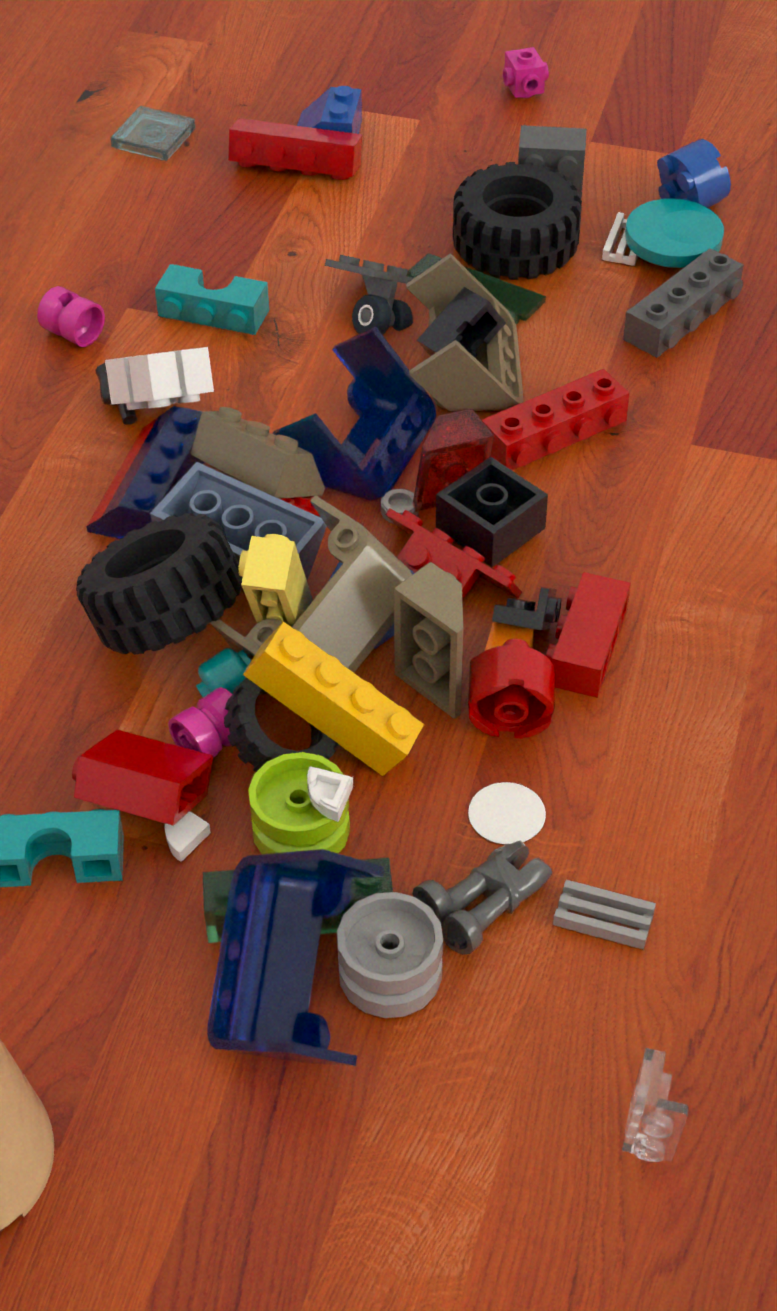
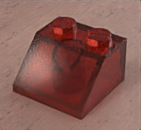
(450, 451)

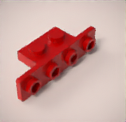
(438, 549)

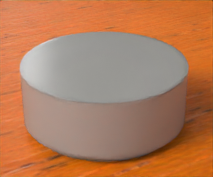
(398, 501)

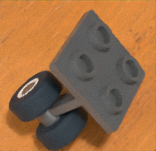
(379, 306)

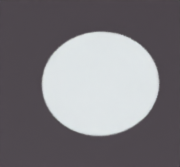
(506, 813)

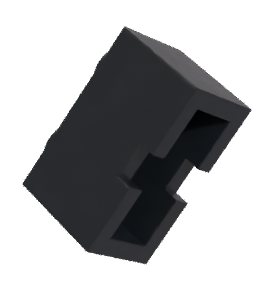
(466, 319)

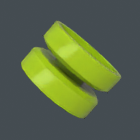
(284, 813)

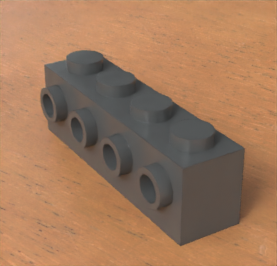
(683, 302)

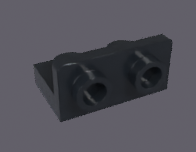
(523, 612)

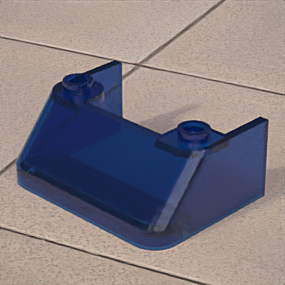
(390, 426)
(272, 954)

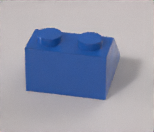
(335, 110)

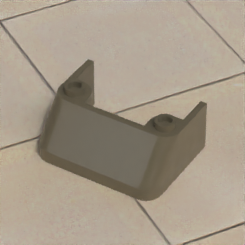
(453, 375)
(354, 604)

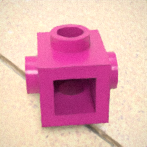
(524, 72)

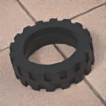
(249, 737)

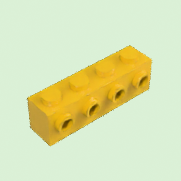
(333, 699)

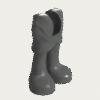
(496, 879)

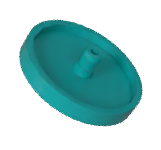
(673, 231)

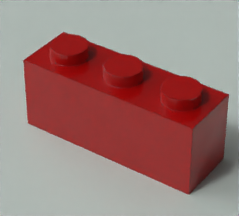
(588, 633)

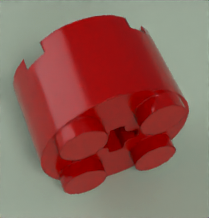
(511, 690)

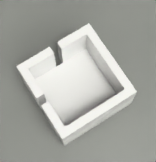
(159, 378)

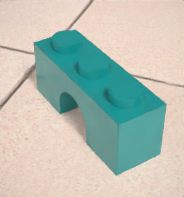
(235, 308)
(87, 837)

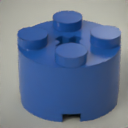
(694, 174)

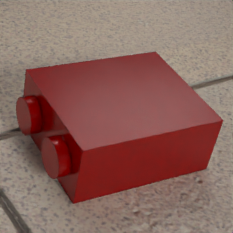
(142, 776)

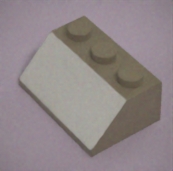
(256, 455)
(430, 636)

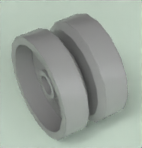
(390, 954)

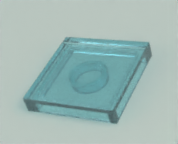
(153, 133)

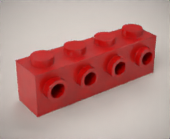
(295, 148)
(557, 419)

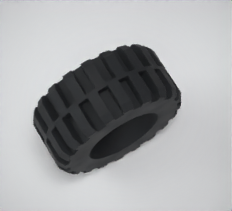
(516, 220)
(160, 583)

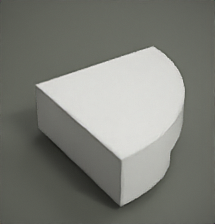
(329, 791)
(186, 835)

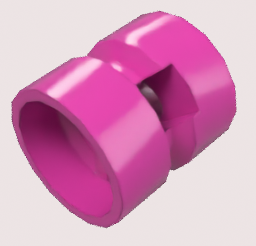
(71, 316)
(203, 726)

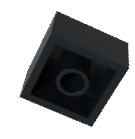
(491, 510)

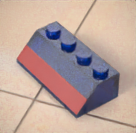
(148, 473)

